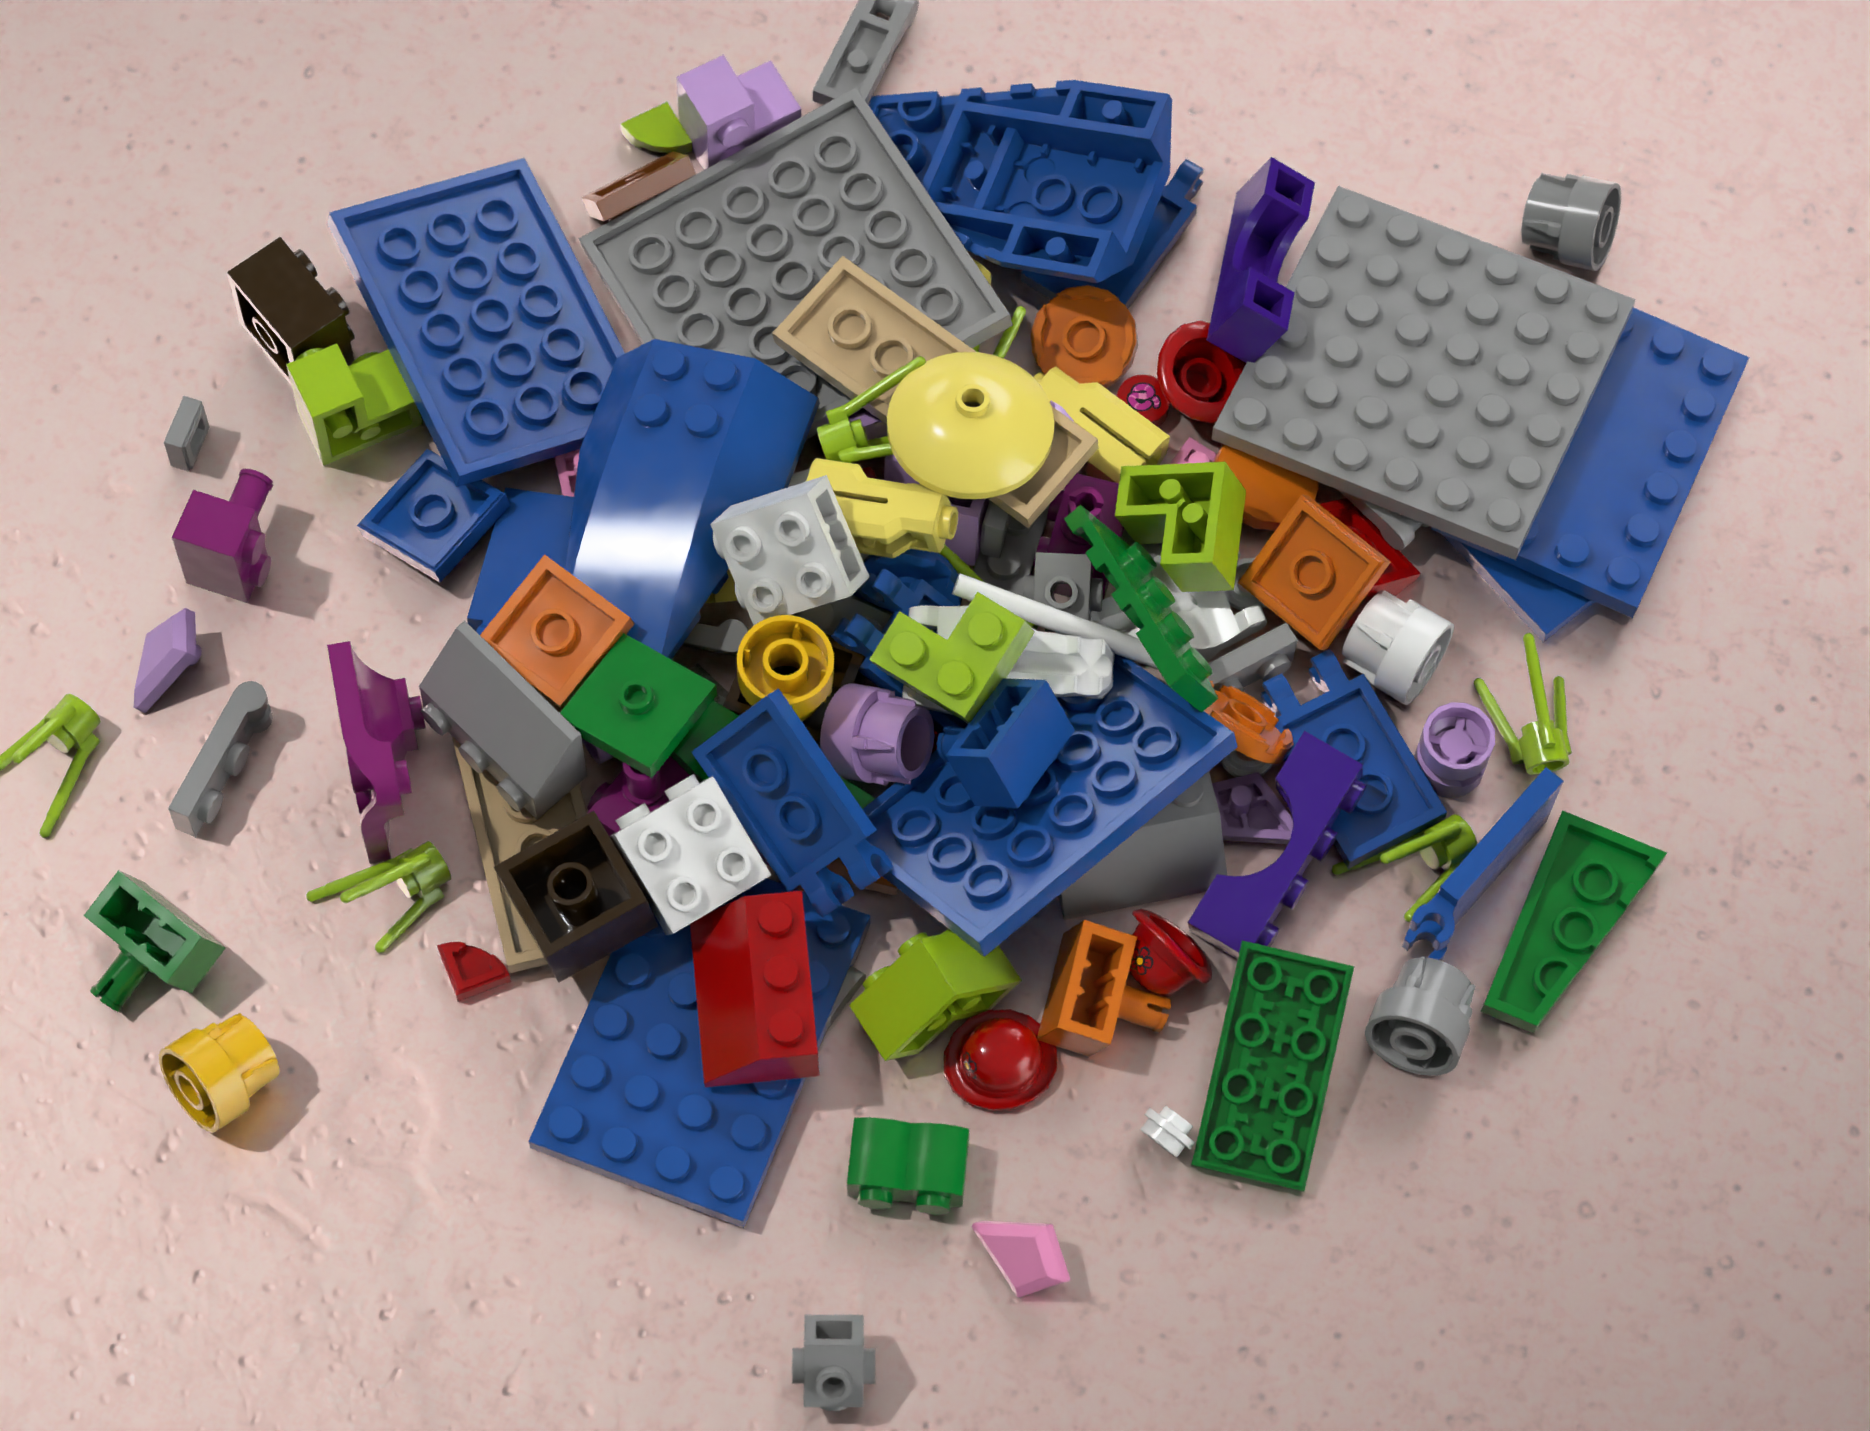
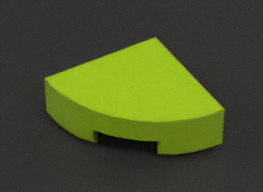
(657, 131)

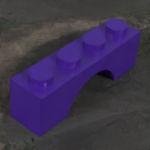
(1249, 303)
(1316, 787)

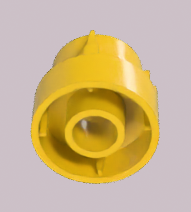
(786, 642)
(218, 1070)

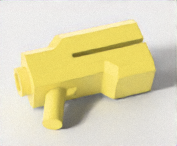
(1121, 431)
(888, 514)

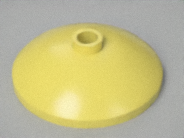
(963, 447)

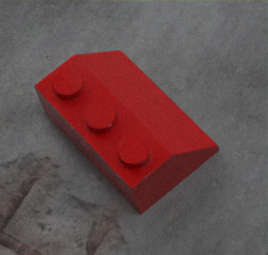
(754, 991)

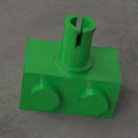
(151, 939)

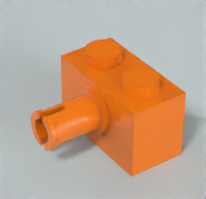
(1092, 991)

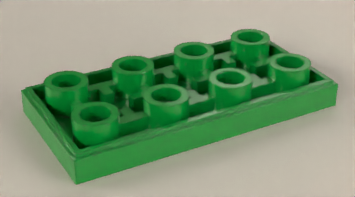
(1272, 1066)

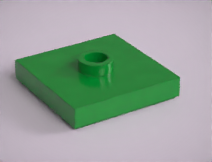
(638, 705)

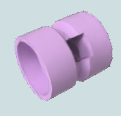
(1455, 748)

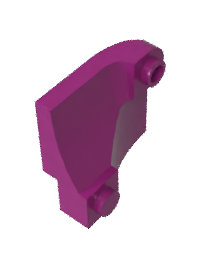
(378, 732)

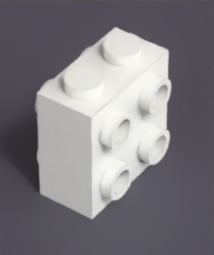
(789, 550)
(688, 853)

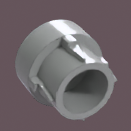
(1572, 219)
(1422, 1018)

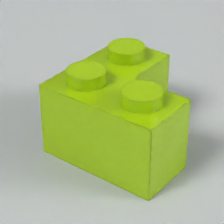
(350, 404)
(1194, 515)
(959, 670)
(929, 989)

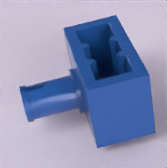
(1007, 743)

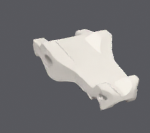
(1204, 612)
(1067, 662)

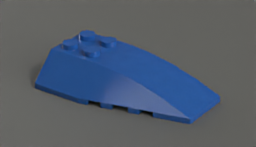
(1041, 174)
(663, 459)

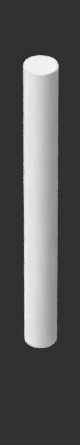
(1054, 619)

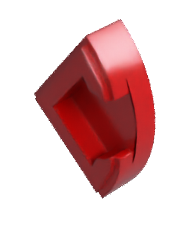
(471, 969)

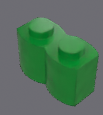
(908, 1164)

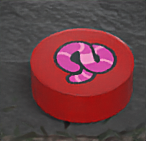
(1146, 397)

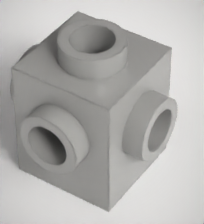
(1070, 569)
(833, 1362)

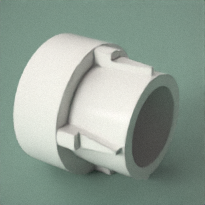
(1397, 645)

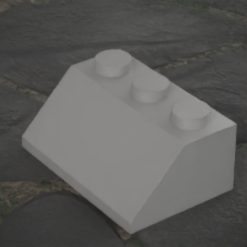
(502, 723)
(1161, 861)

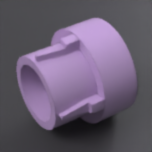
(876, 735)

